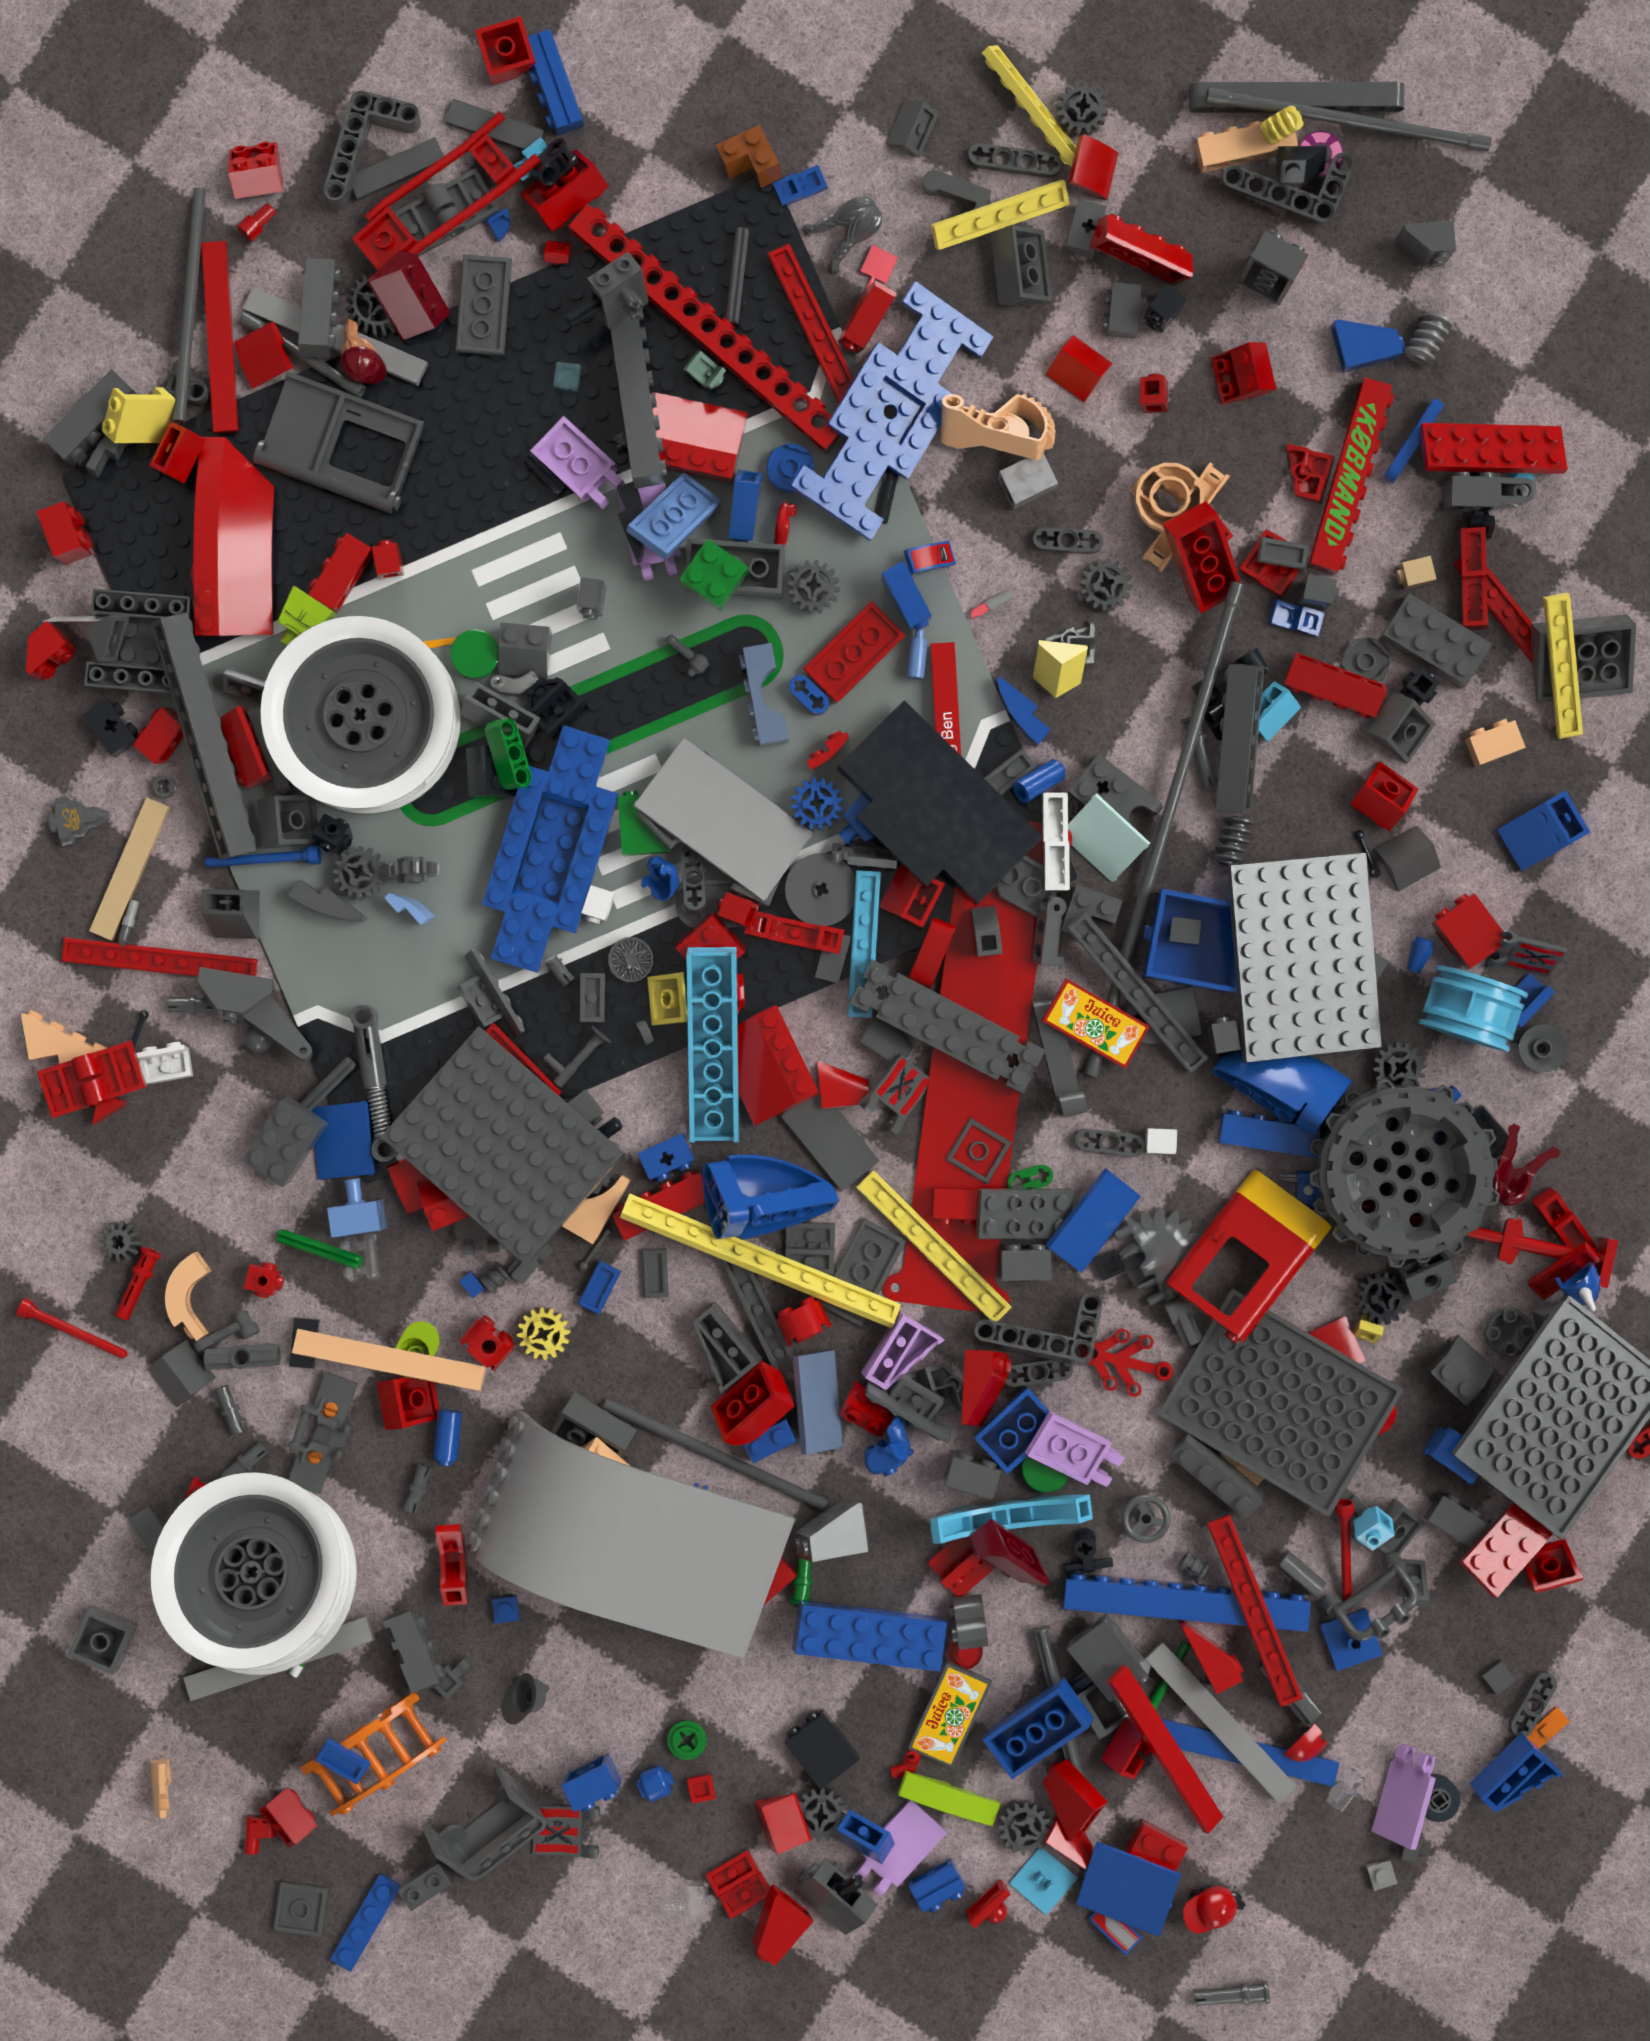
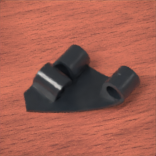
(1215, 709)

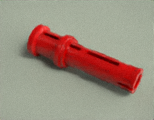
(141, 1272)

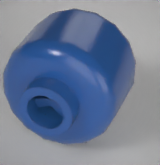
(655, 1783)

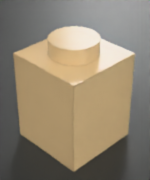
(1416, 572)

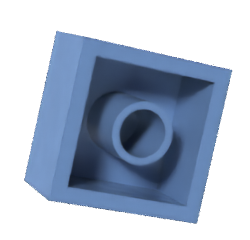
(357, 1214)

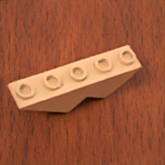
(50, 1040)

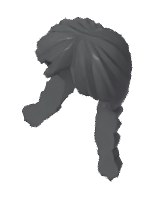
(861, 221)

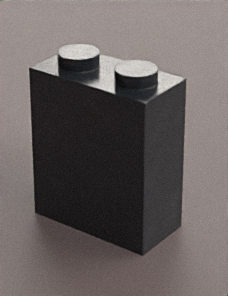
(821, 1748)

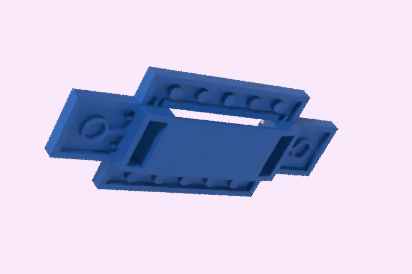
(559, 853)

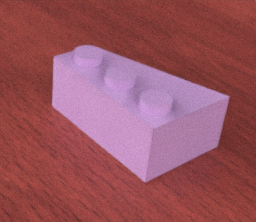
(899, 1350)

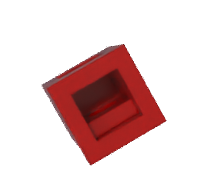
(1154, 402)

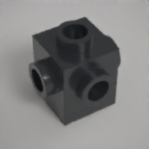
(1425, 681)
(332, 834)

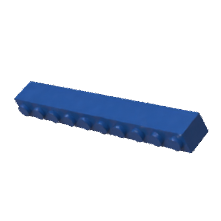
(1177, 1602)

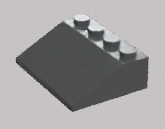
(1602, 656)

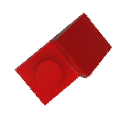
(106, 1109)

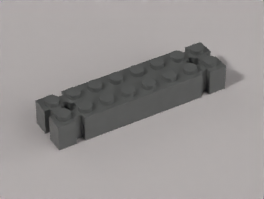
(947, 1026)

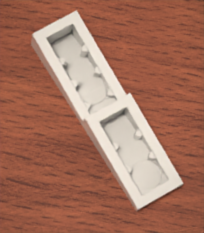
(1055, 841)

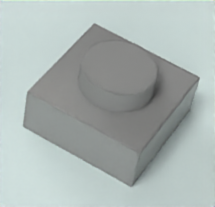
(1381, 1874)

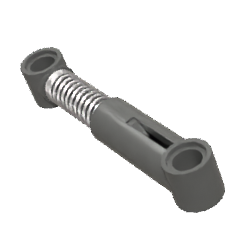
(373, 1076)

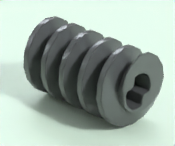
(1233, 840)

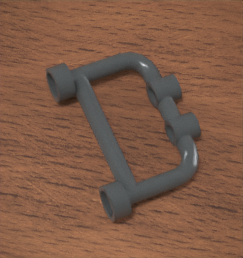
(1393, 1564)

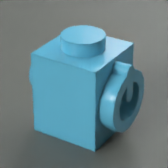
(1373, 1528)

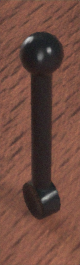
(1375, 872)
(143, 1015)

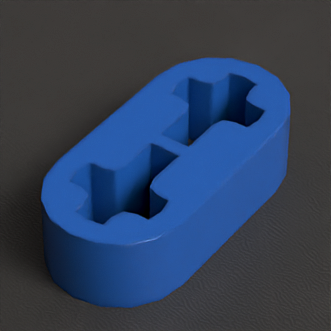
(804, 699)

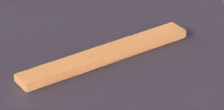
(389, 1360)

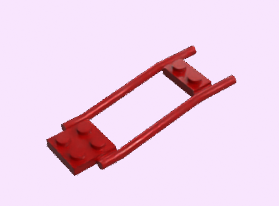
(386, 232)

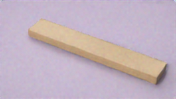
(129, 869)

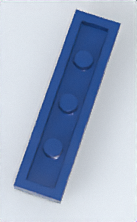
(365, 1922)

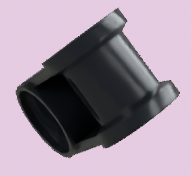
(554, 162)

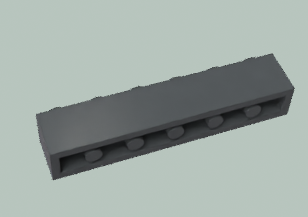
(1239, 738)

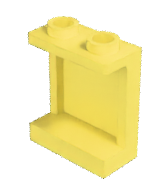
(138, 417)

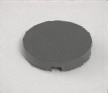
(1366, 658)

